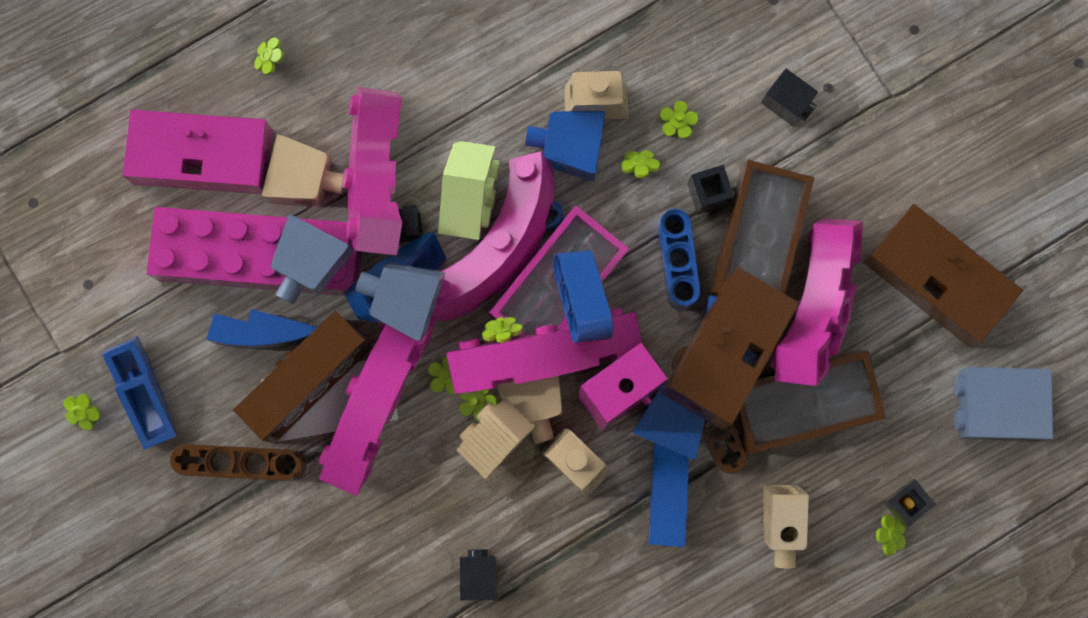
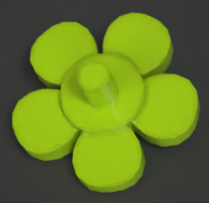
(269, 55)
(678, 120)
(640, 164)
(502, 329)
(444, 377)
(476, 402)
(81, 411)
(891, 535)

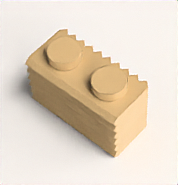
(494, 438)

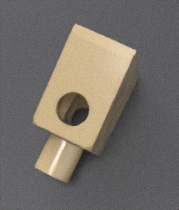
(598, 92)
(299, 175)
(538, 402)
(576, 461)
(784, 508)

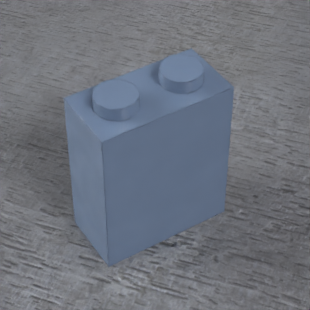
(1004, 404)

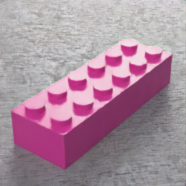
(231, 249)

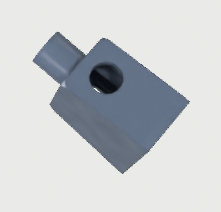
(307, 259)
(403, 297)

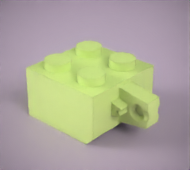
(468, 190)

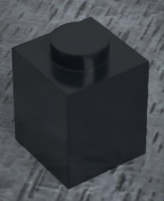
(790, 98)
(710, 189)
(478, 576)

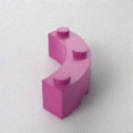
(370, 179)
(508, 243)
(825, 304)
(538, 355)
(370, 407)

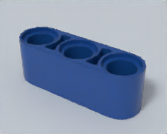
(684, 244)
(582, 296)

